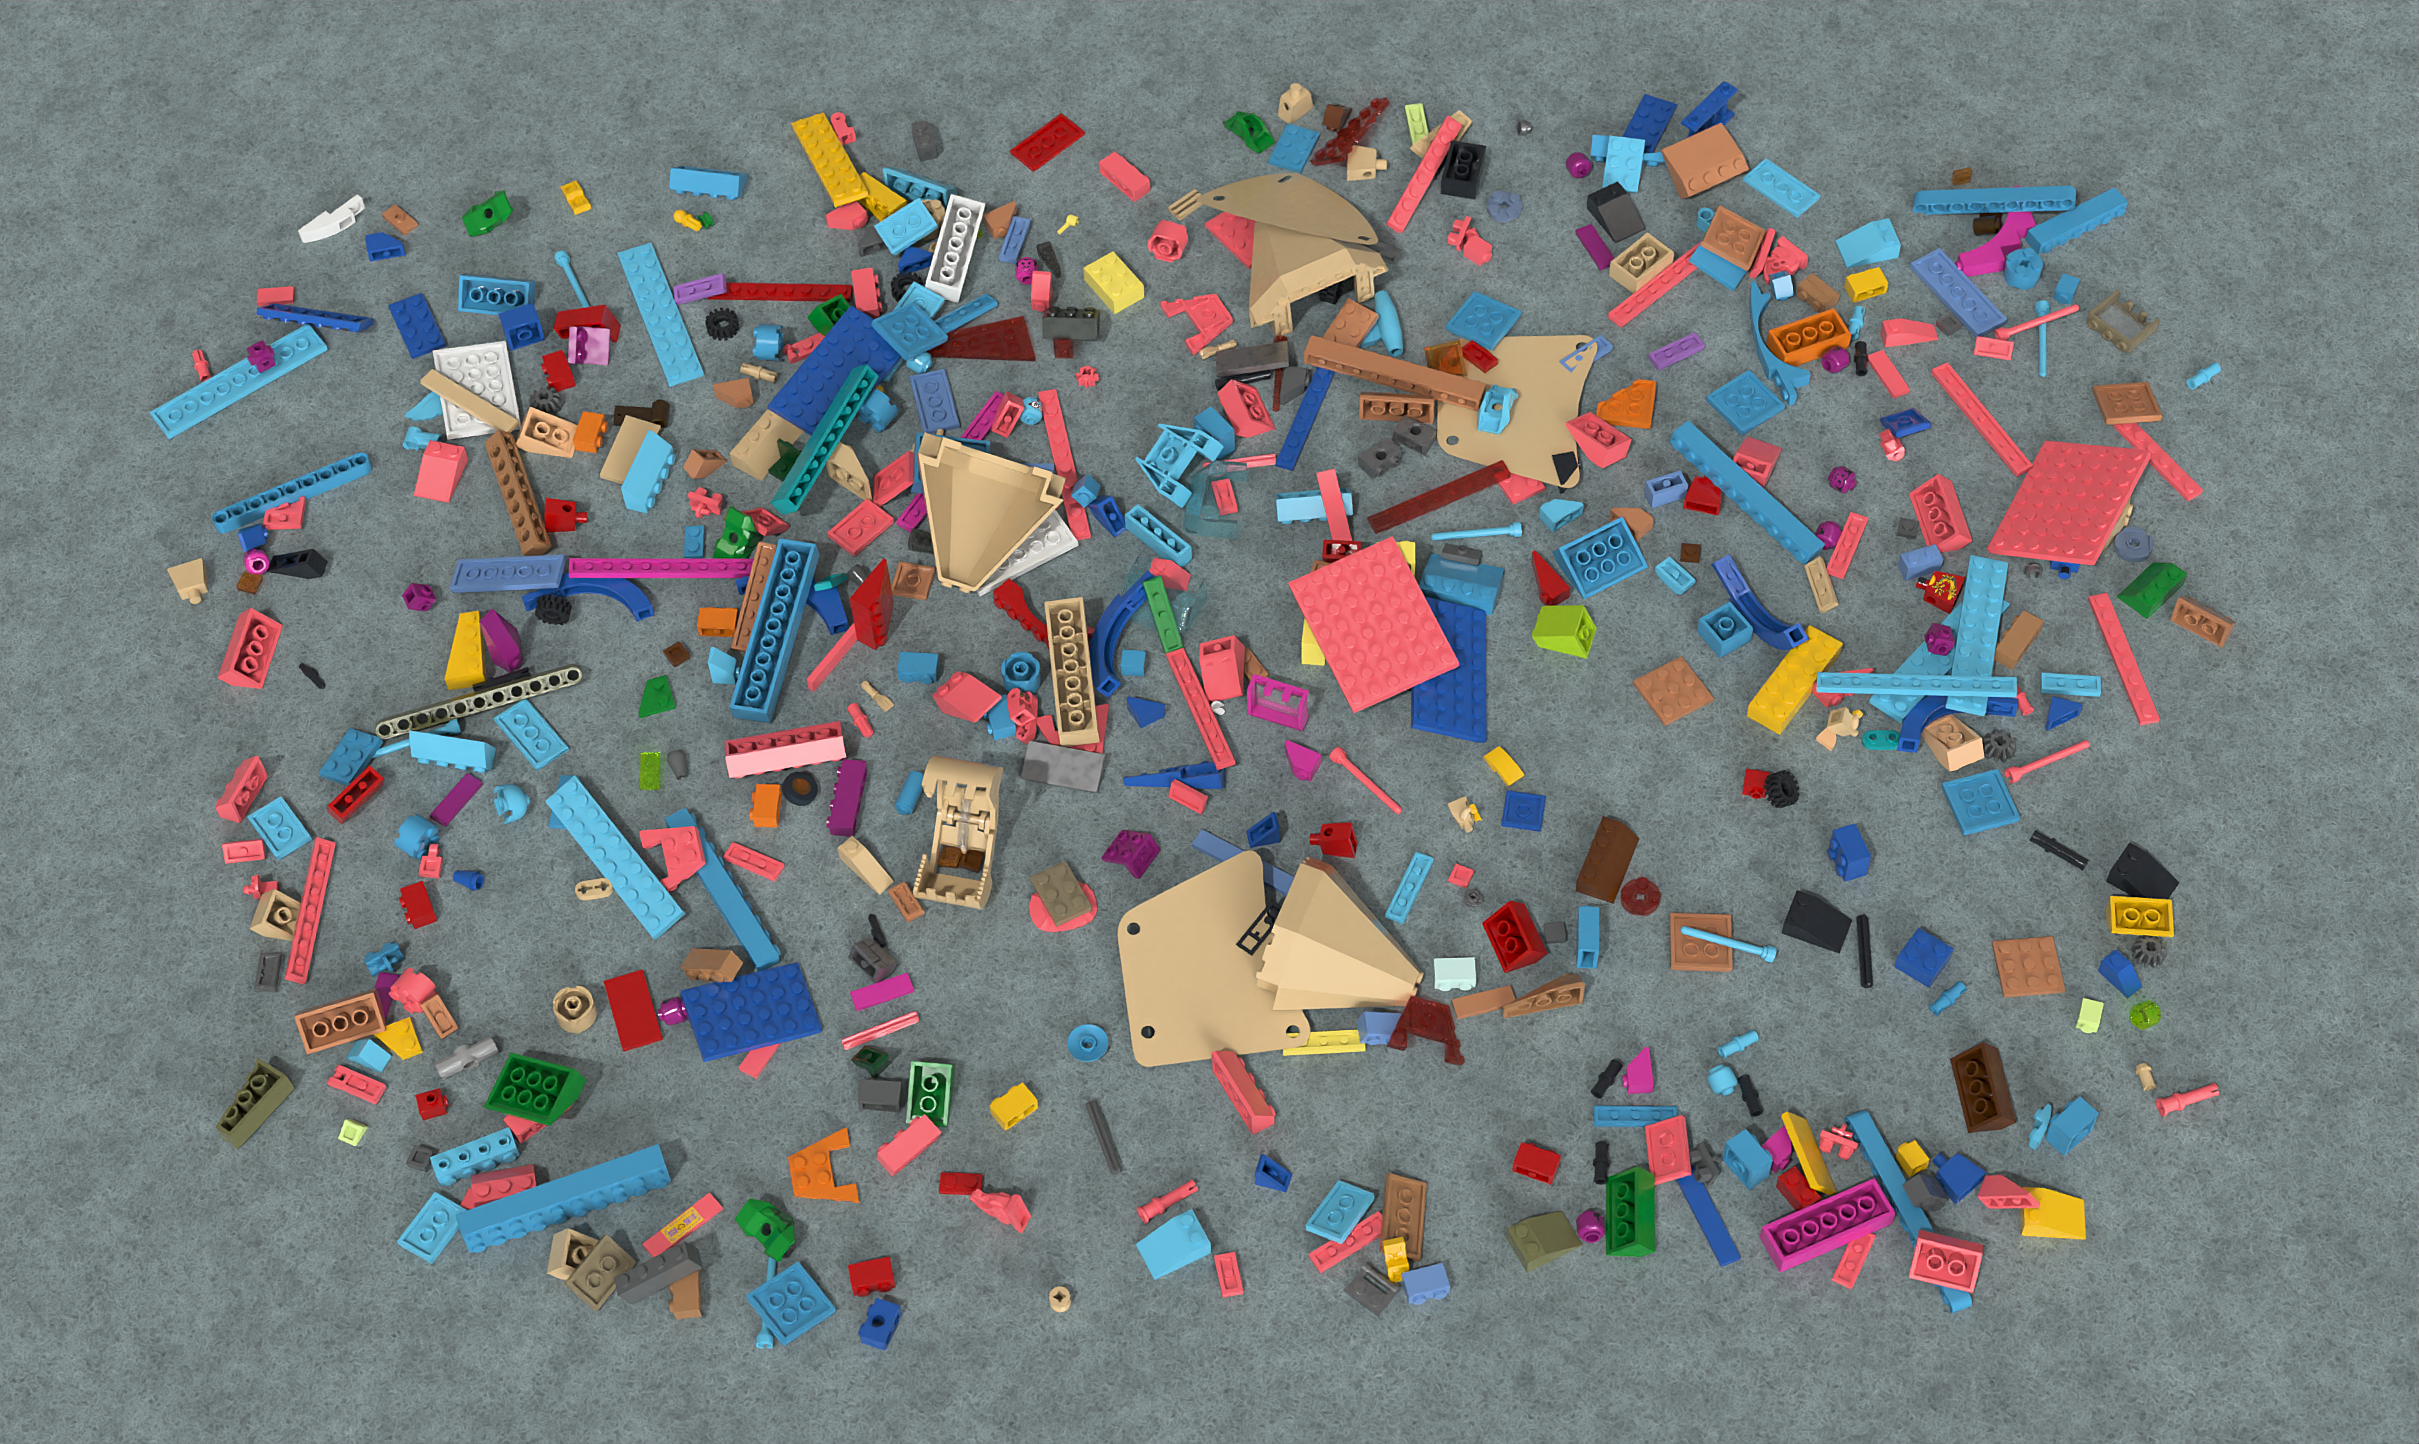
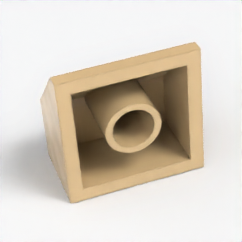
(276, 916)
(567, 1252)

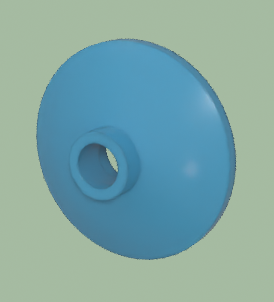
(1087, 1035)

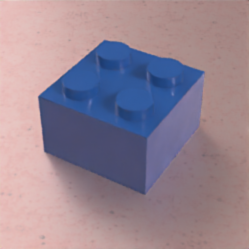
(521, 326)
(1849, 853)
(1923, 957)

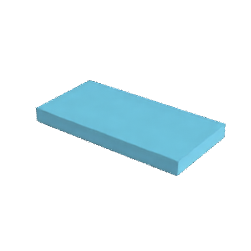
(1781, 187)
(531, 734)

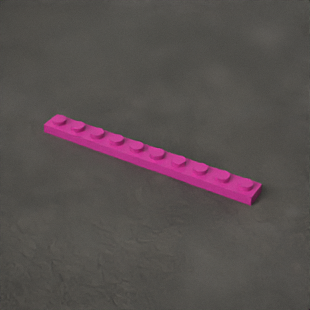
(977, 430)
(658, 568)

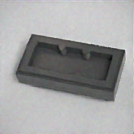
(1461, 554)
(268, 972)

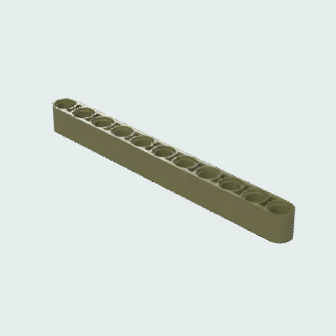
(471, 707)

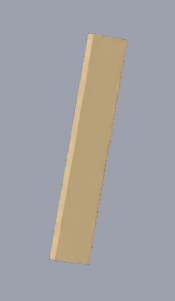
(469, 402)

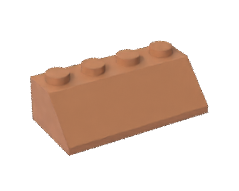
(1394, 406)
(341, 1021)

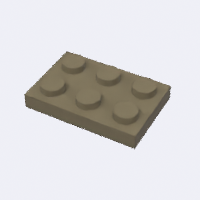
(1060, 893)
(595, 1275)

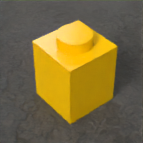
(1912, 1158)

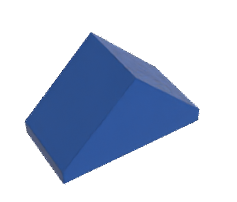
(914, 260)
(1145, 711)
(2061, 712)
(1264, 832)
(1271, 1174)

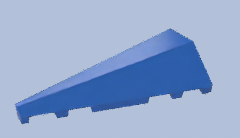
(1195, 776)

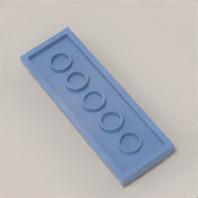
(1958, 293)
(508, 573)

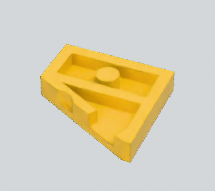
(401, 1038)

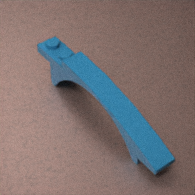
(1783, 374)

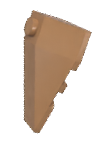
(1558, 993)

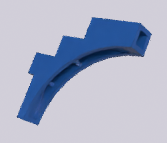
(824, 602)

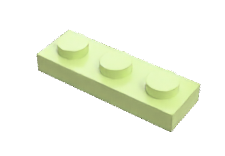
(1416, 122)

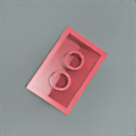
(1245, 409)
(242, 790)
(501, 1183)
(1946, 1261)

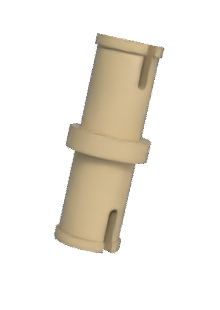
(759, 372)

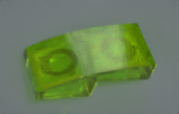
(649, 771)

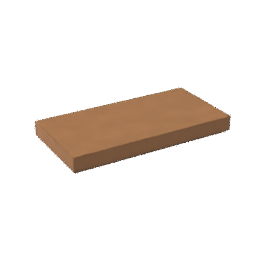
(1404, 1213)

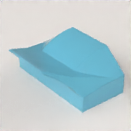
(1674, 576)

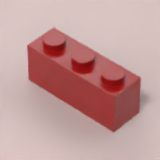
(355, 794)

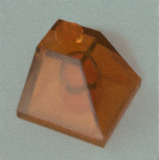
(1446, 357)

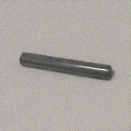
(1103, 1137)

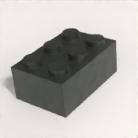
(1071, 323)

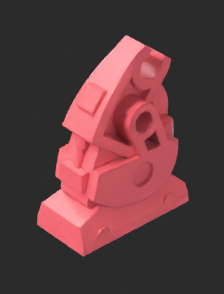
(1784, 257)
(1004, 1207)

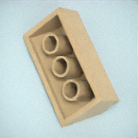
(759, 447)

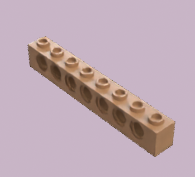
(517, 494)

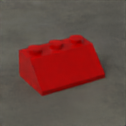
(1514, 937)

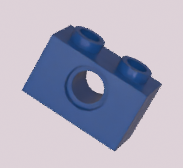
(884, 1312)

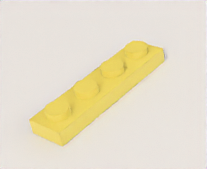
(1327, 1042)

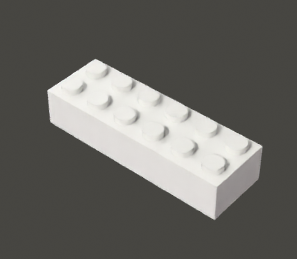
(954, 247)

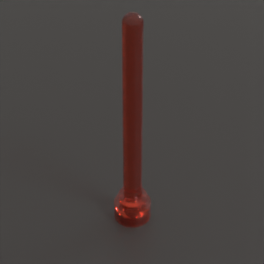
(1278, 378)

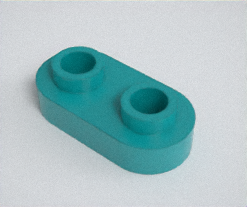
(1882, 739)

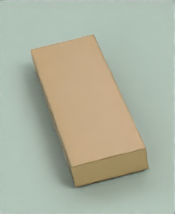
(1821, 585)

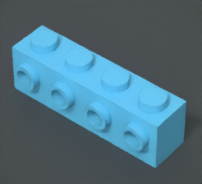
(1157, 536)
(475, 1157)

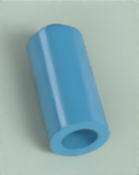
(909, 793)

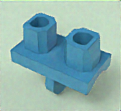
(384, 959)

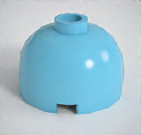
(512, 799)

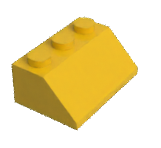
(2140, 916)

